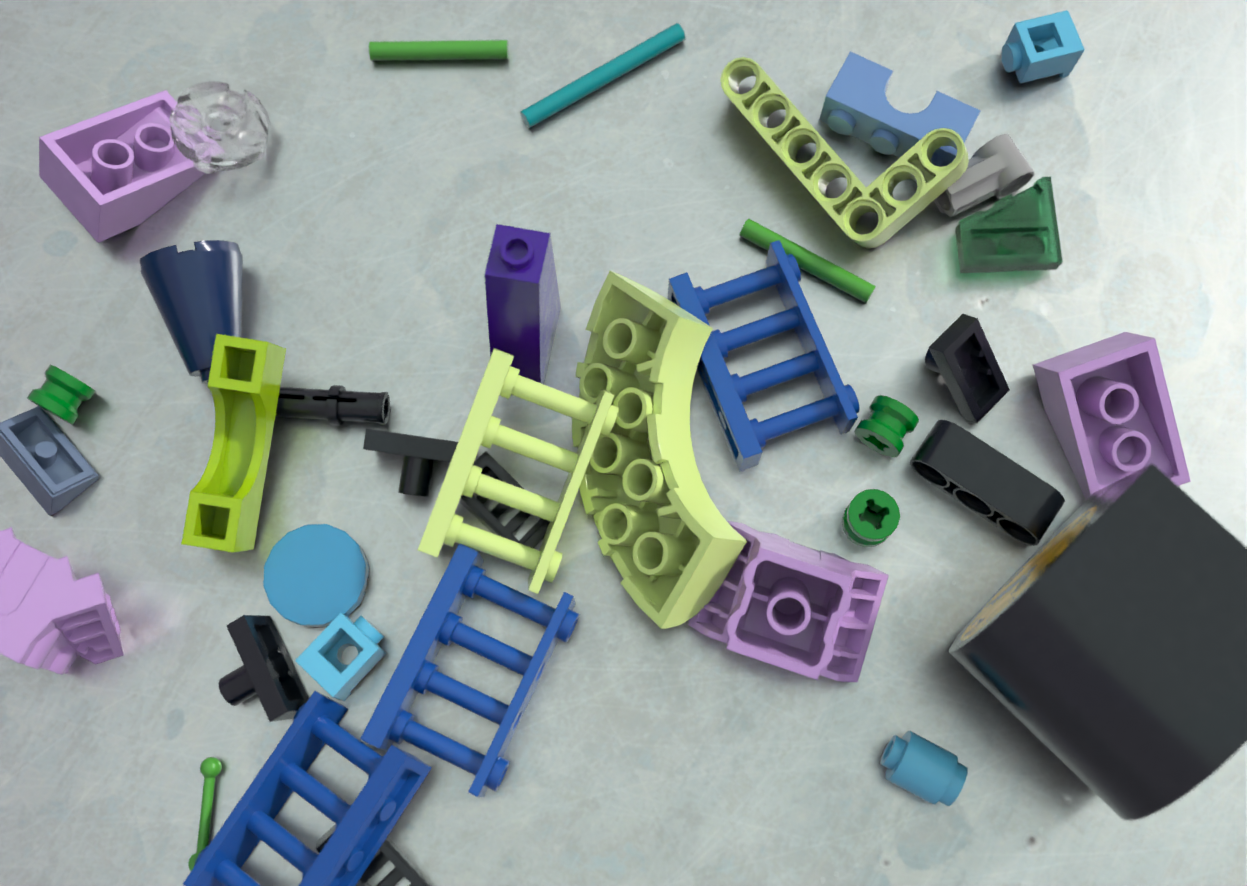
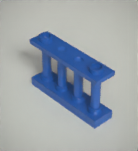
(729, 391)
(419, 674)
(358, 827)

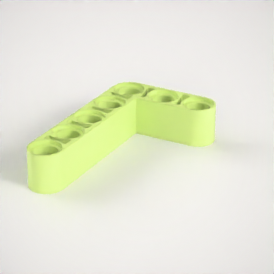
(827, 165)

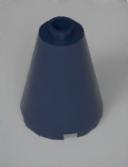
(197, 297)

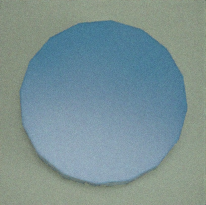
(315, 575)

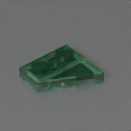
(1013, 234)

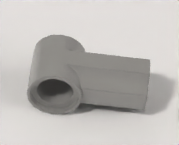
(993, 170)

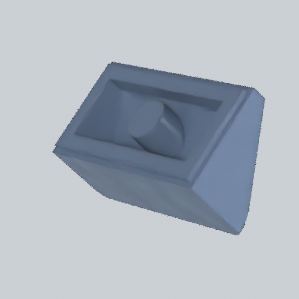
(44, 459)

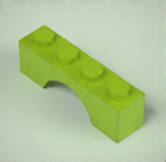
(245, 396)

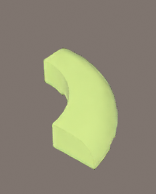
(645, 473)

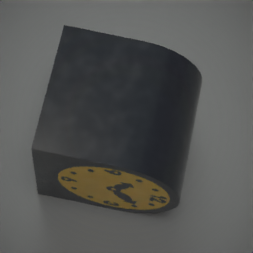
(1124, 644)

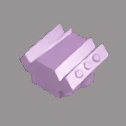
(795, 607)
(49, 613)

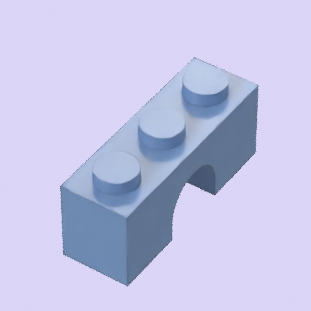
(860, 108)

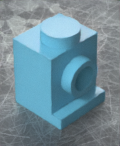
(1042, 47)
(324, 655)

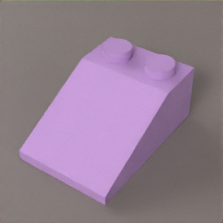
(117, 166)
(1112, 411)

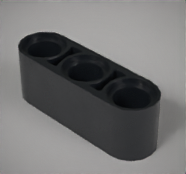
(987, 482)

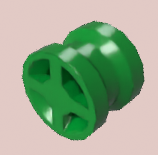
(61, 394)
(886, 426)
(860, 523)

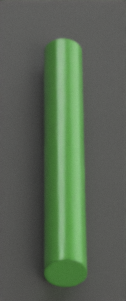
(438, 50)
(810, 261)

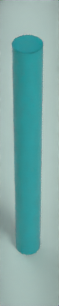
(602, 75)

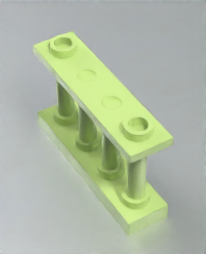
(485, 430)

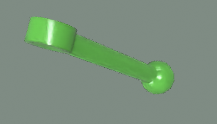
(209, 769)

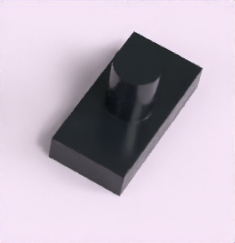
(968, 367)
(417, 460)
(265, 669)

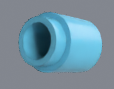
(924, 768)

